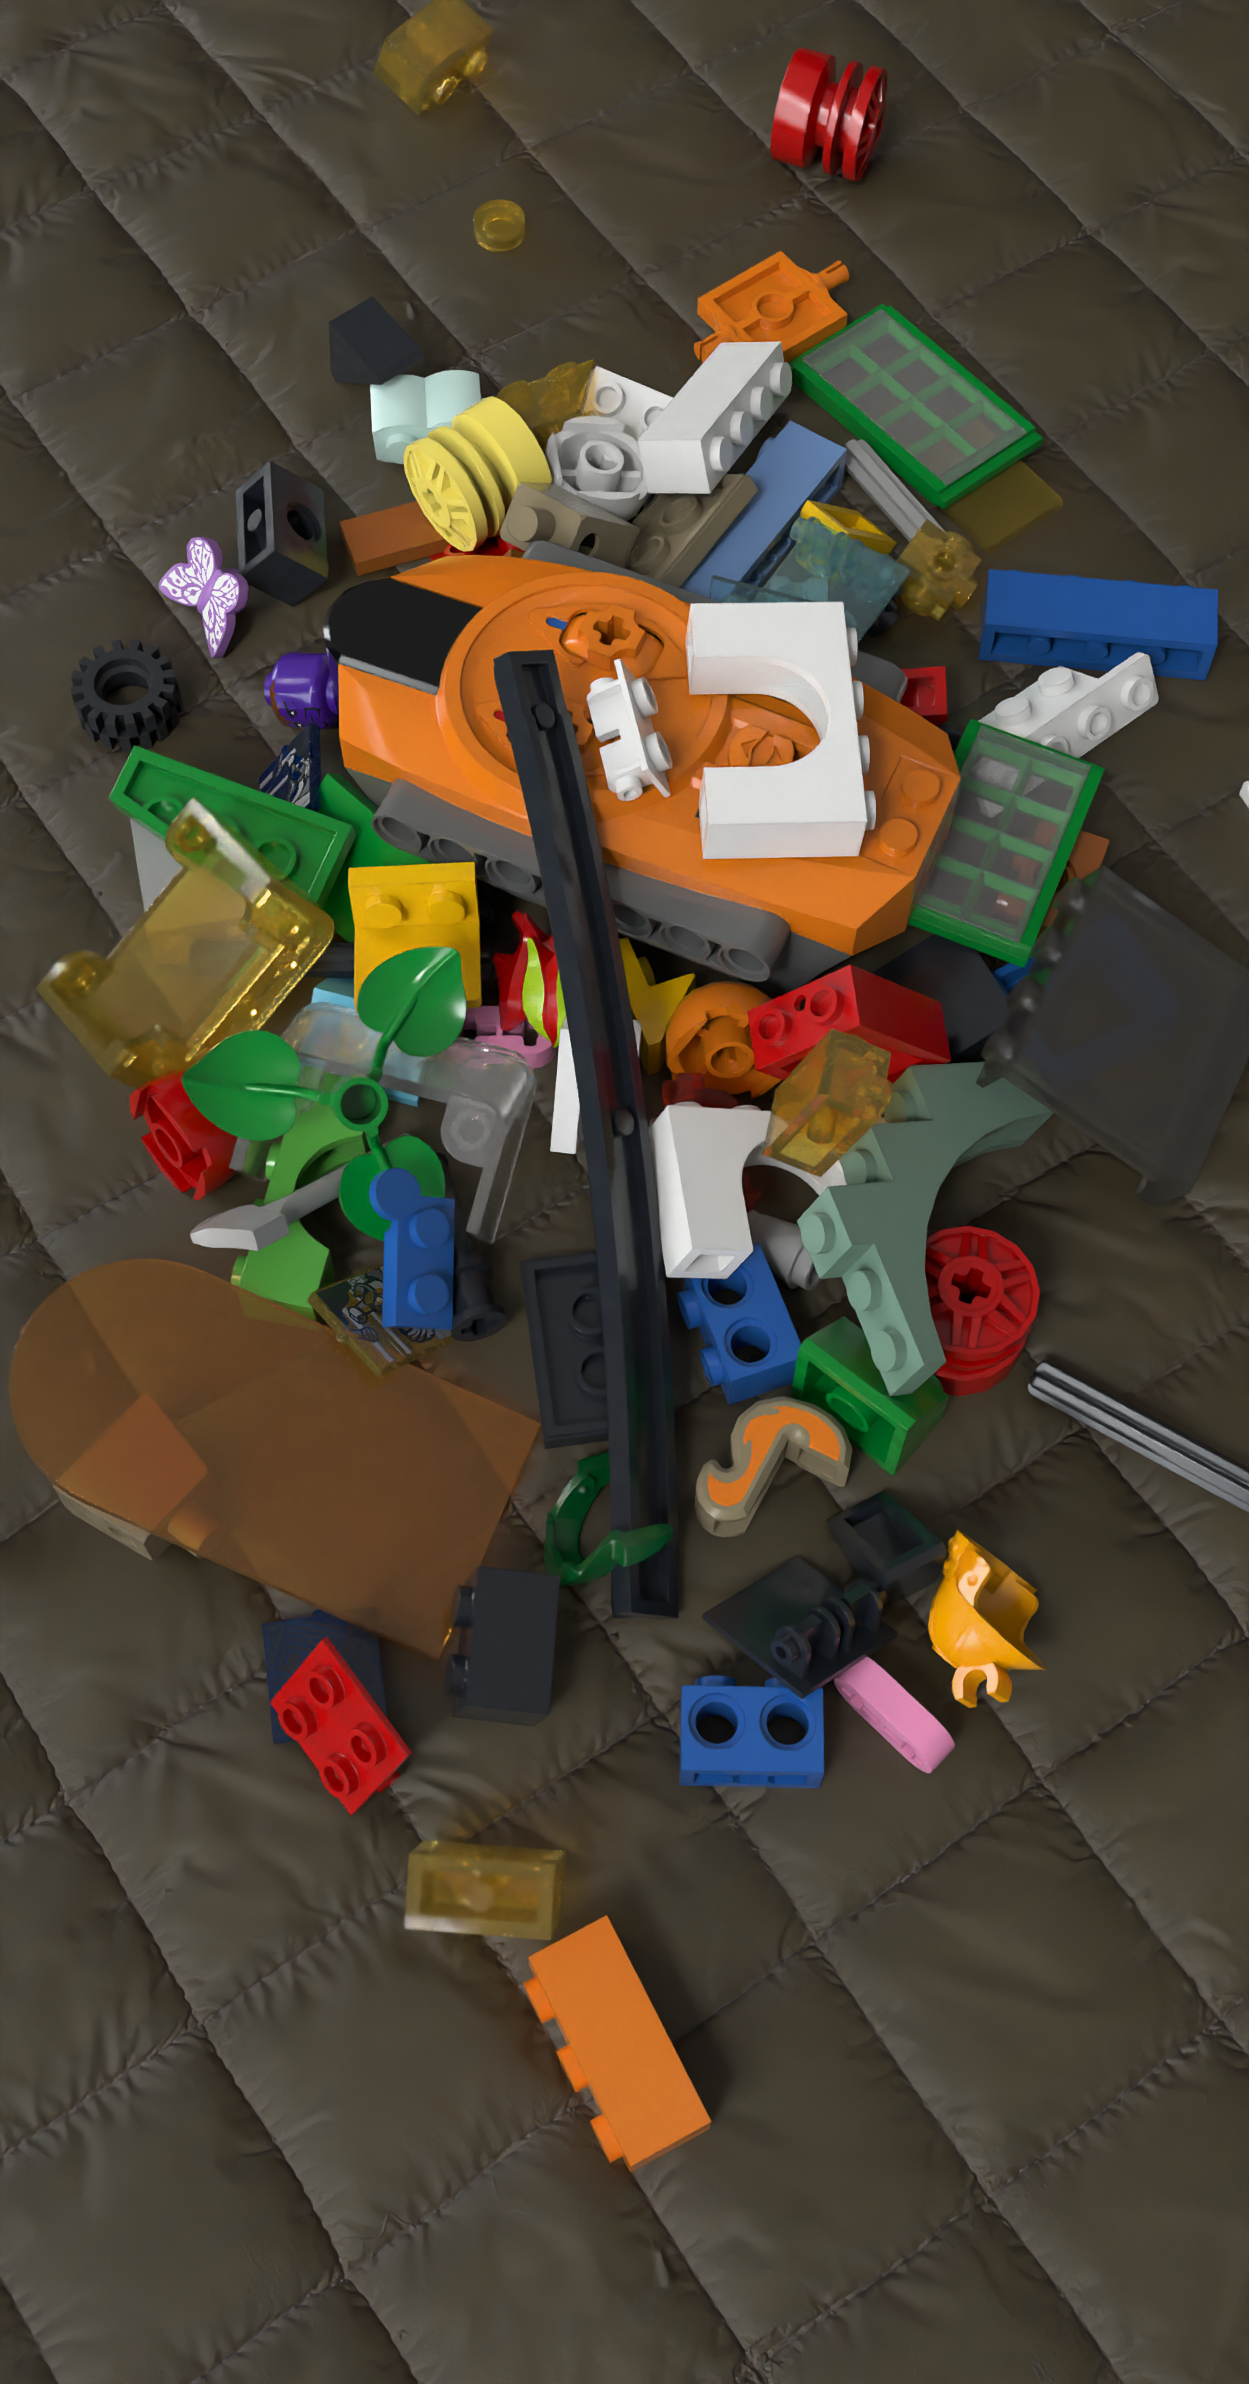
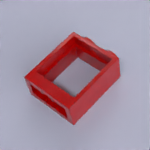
(855, 1004)

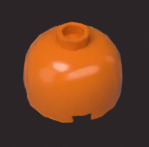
(714, 1038)

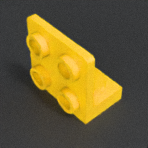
(415, 909)

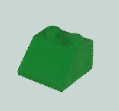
(840, 1377)

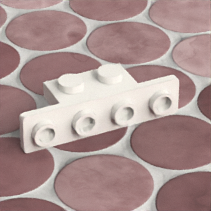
(1077, 710)

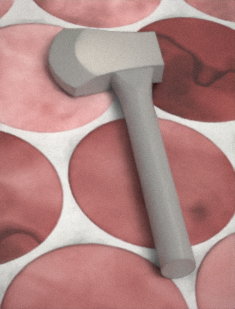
(258, 1227)

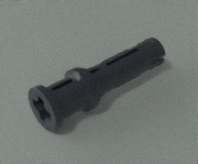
(473, 1302)

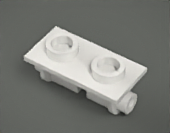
(641, 754)

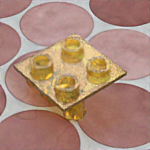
(552, 399)

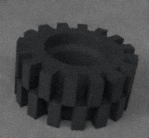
(119, 670)

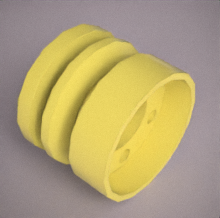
(472, 470)

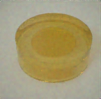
(499, 225)

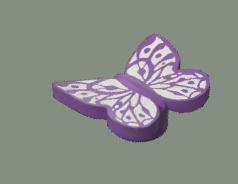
(212, 589)

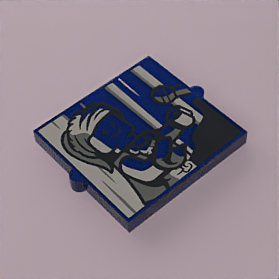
(297, 771)

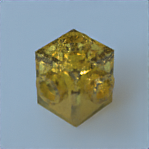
(939, 571)

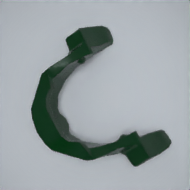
(565, 1522)

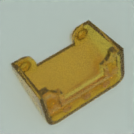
(197, 963)

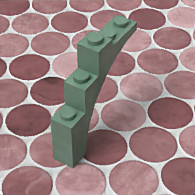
(879, 1221)

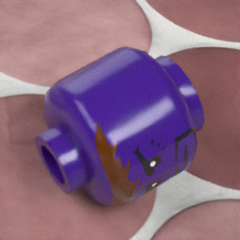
(302, 691)

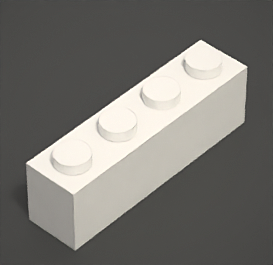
(714, 417)

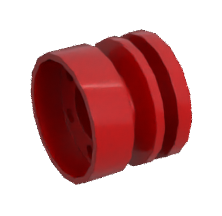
(827, 114)
(989, 1334)

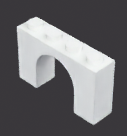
(805, 659)
(699, 1184)

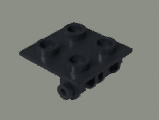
(804, 1624)

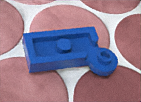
(415, 1253)

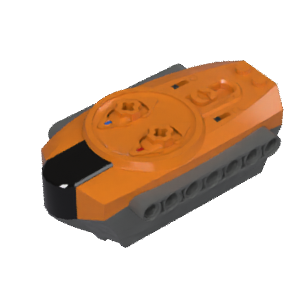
(439, 764)

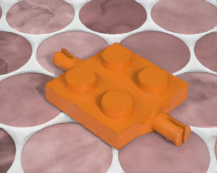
(774, 305)

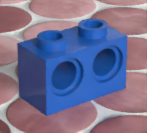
(754, 1321)
(751, 1754)

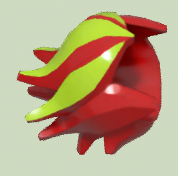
(531, 982)

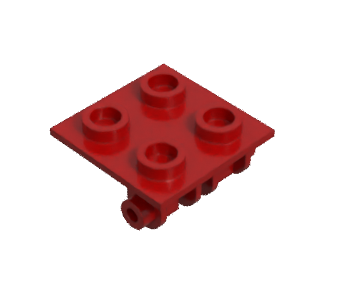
(340, 1728)

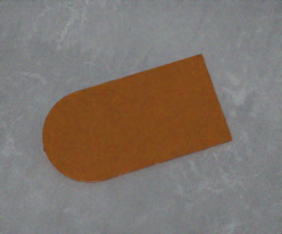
(265, 1443)

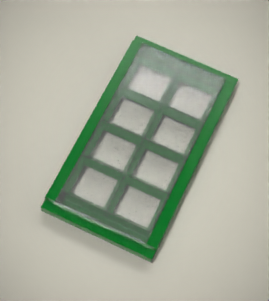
(914, 405)
(1005, 842)

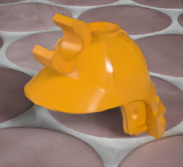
(981, 1621)

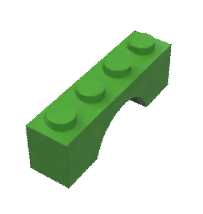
(297, 1262)

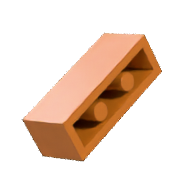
(615, 2046)

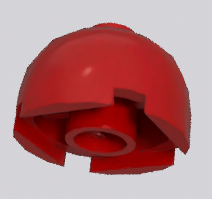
(181, 1138)

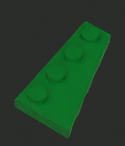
(295, 839)

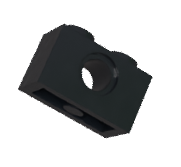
(281, 534)

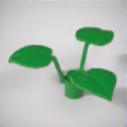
(252, 1076)

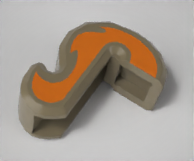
(757, 1449)

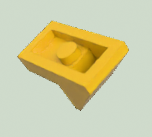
(652, 1004)

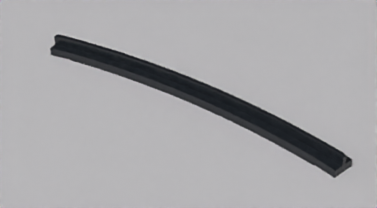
(612, 1123)

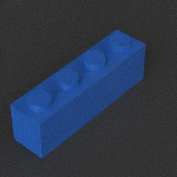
(1097, 623)

